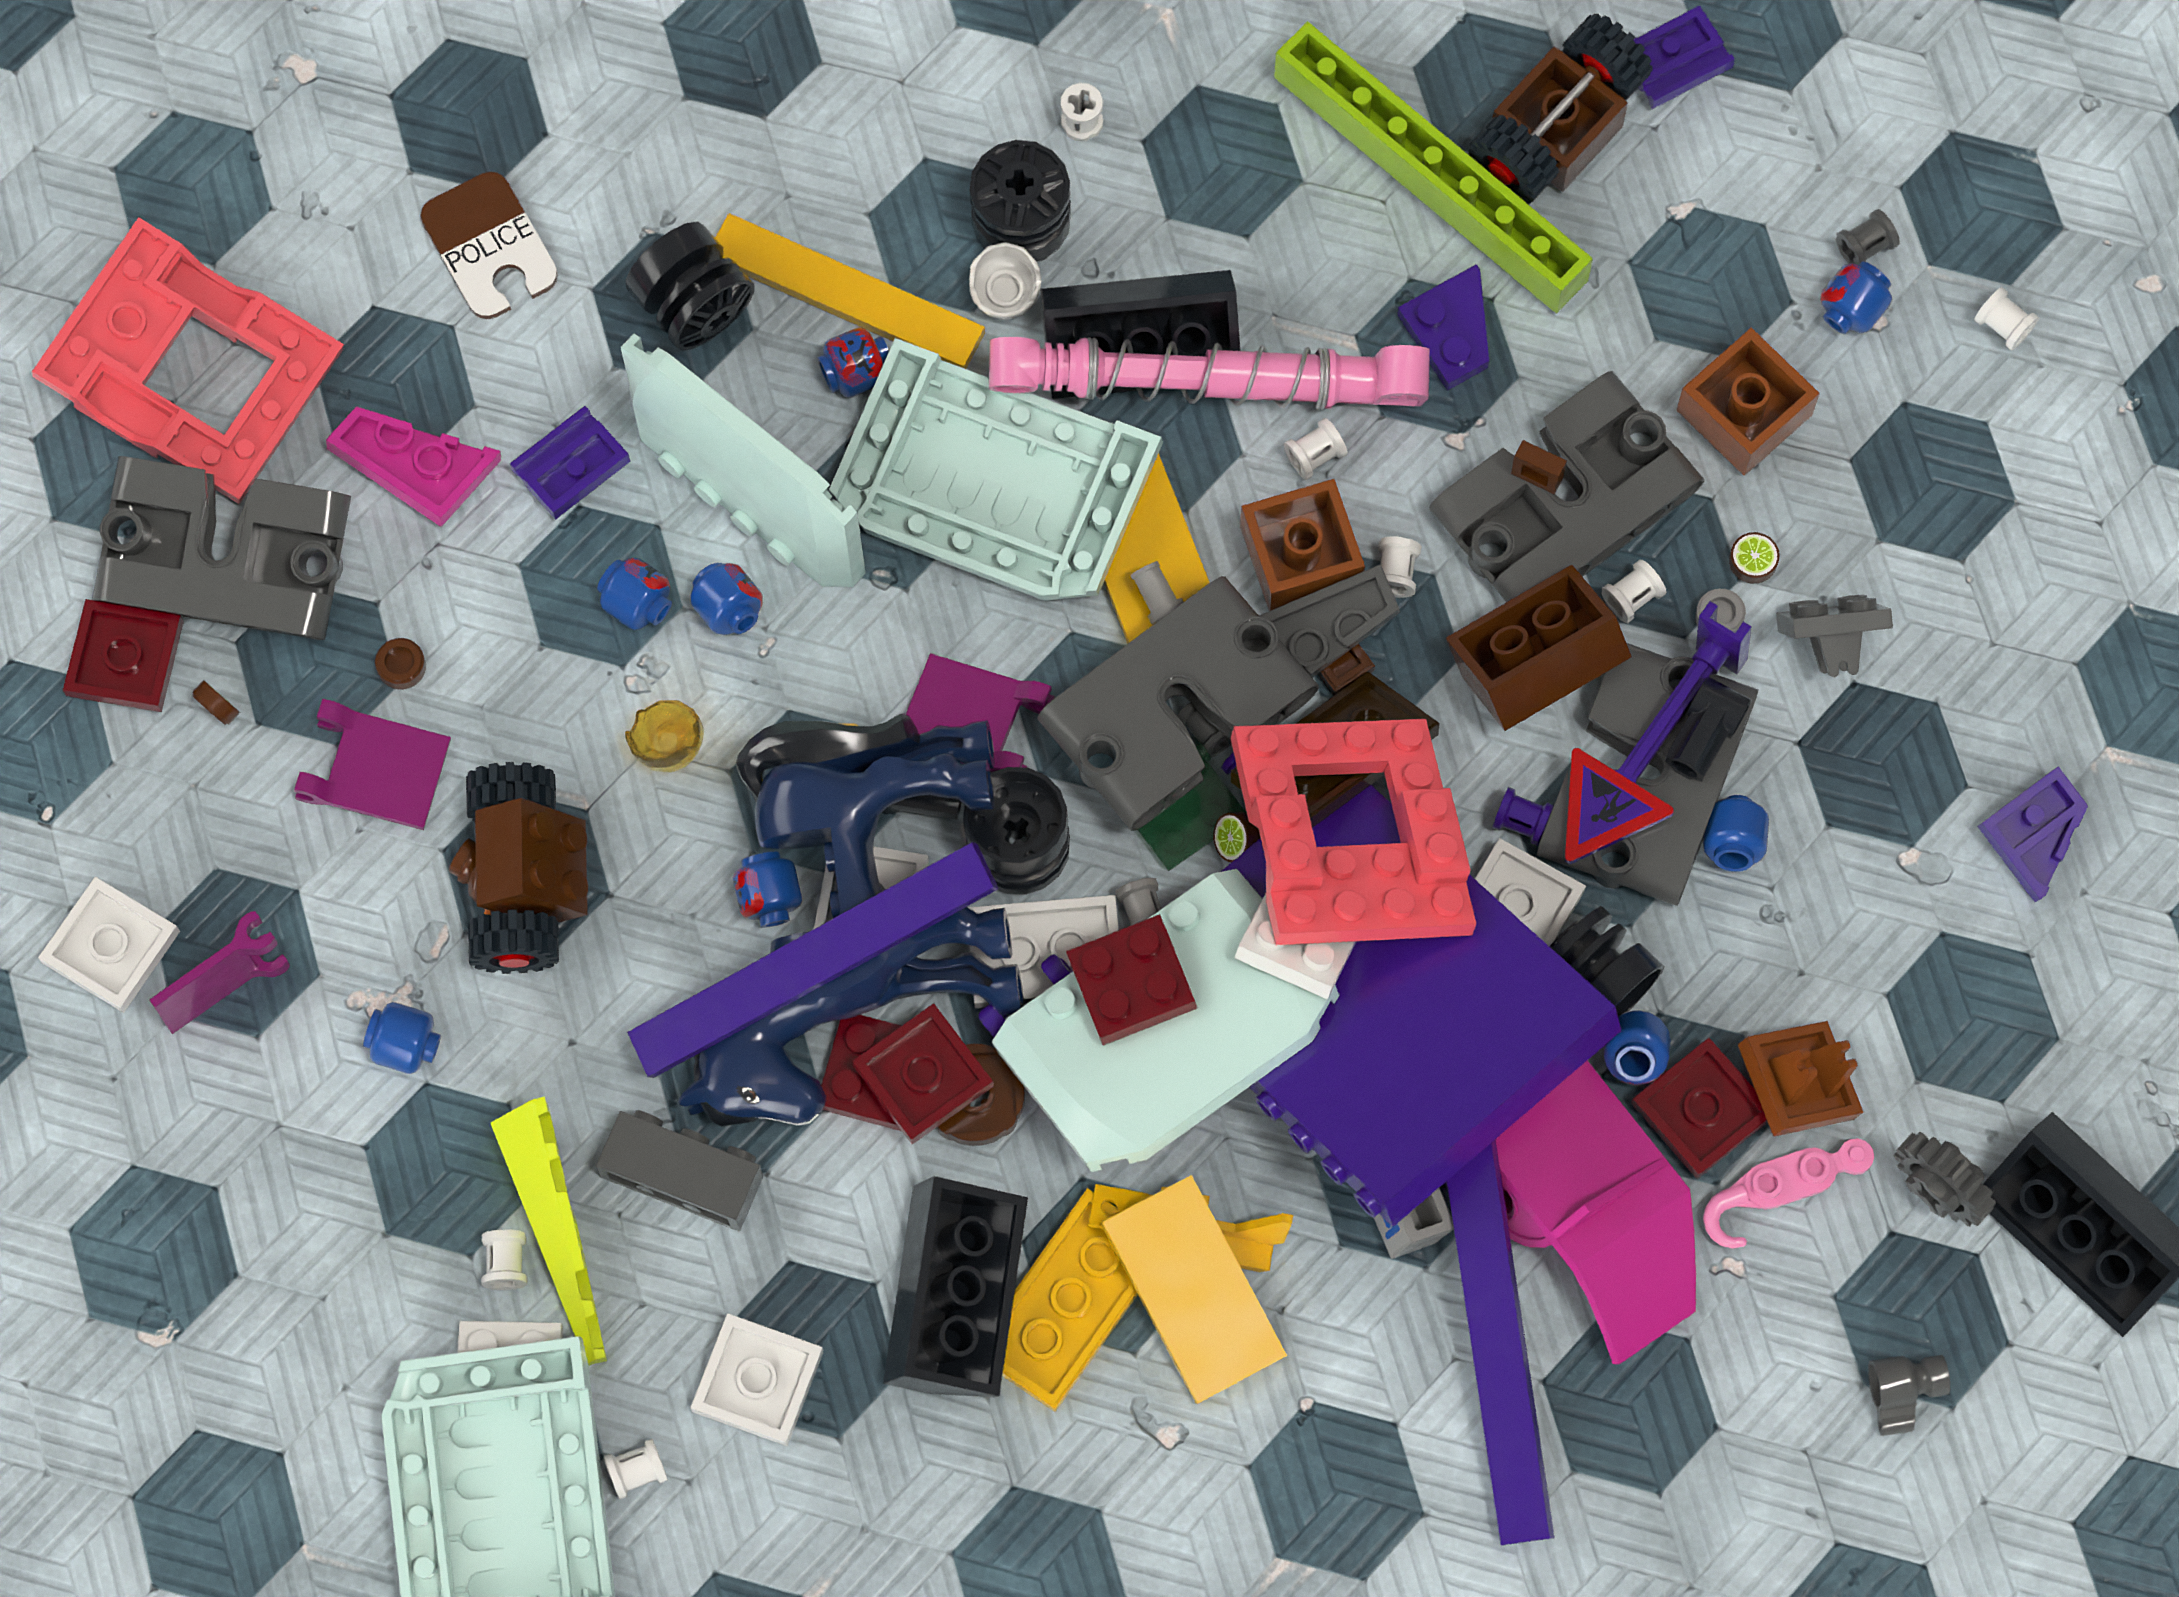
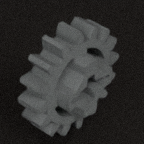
(1944, 1179)

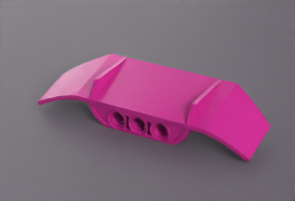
(1609, 1205)

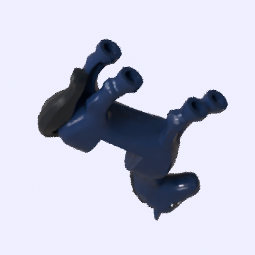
(829, 793)

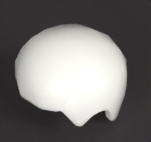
(1004, 281)

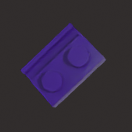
(1682, 56)
(570, 462)

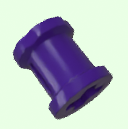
(1522, 816)

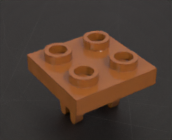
(1801, 1077)

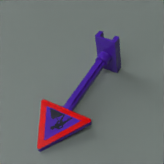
(1607, 802)

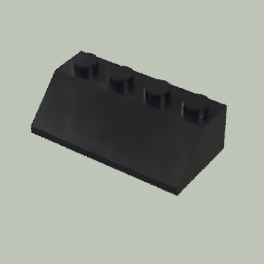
(1148, 312)
(2086, 1223)
(955, 1289)

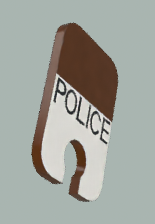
(481, 232)

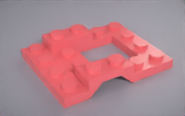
(130, 325)
(1355, 889)

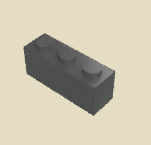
(680, 1169)

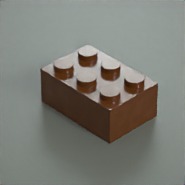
(1538, 647)

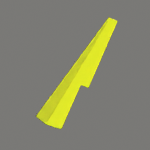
(537, 1171)

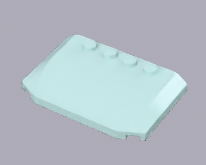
(742, 468)
(992, 477)
(1171, 1076)
(497, 1474)

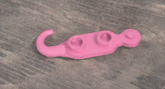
(1785, 1182)

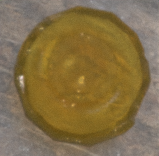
(665, 736)

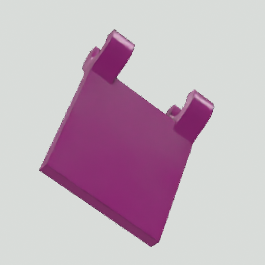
(962, 694)
(378, 767)
(219, 975)

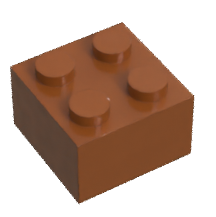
(1747, 401)
(1300, 542)

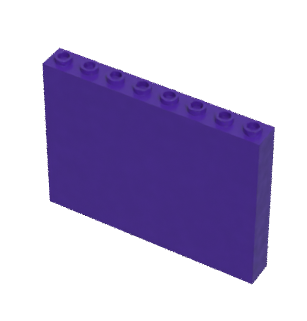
(1427, 1040)

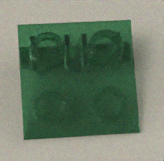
(1190, 820)

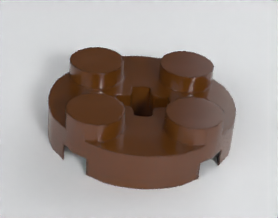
(995, 1115)

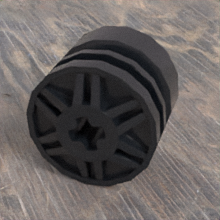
(1033, 220)
(689, 285)
(1028, 807)
(1617, 976)

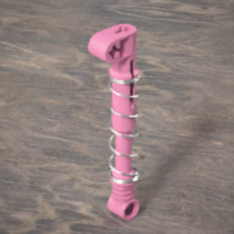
(1391, 377)

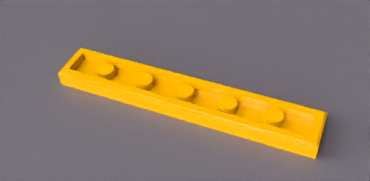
(848, 292)

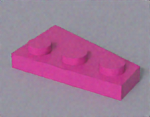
(415, 466)

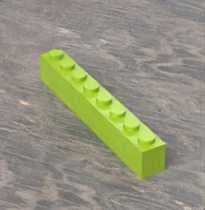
(1432, 167)

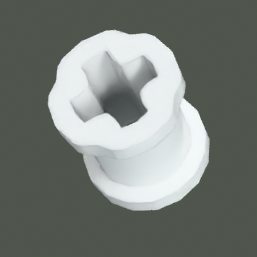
(1073, 103)
(2006, 318)
(1315, 448)
(1398, 563)
(1633, 591)
(504, 1260)
(635, 1468)

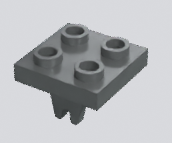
(1835, 629)

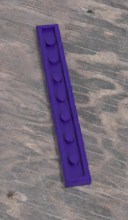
(813, 960)
(1499, 1351)

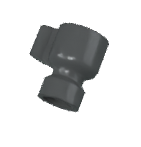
(1898, 1383)

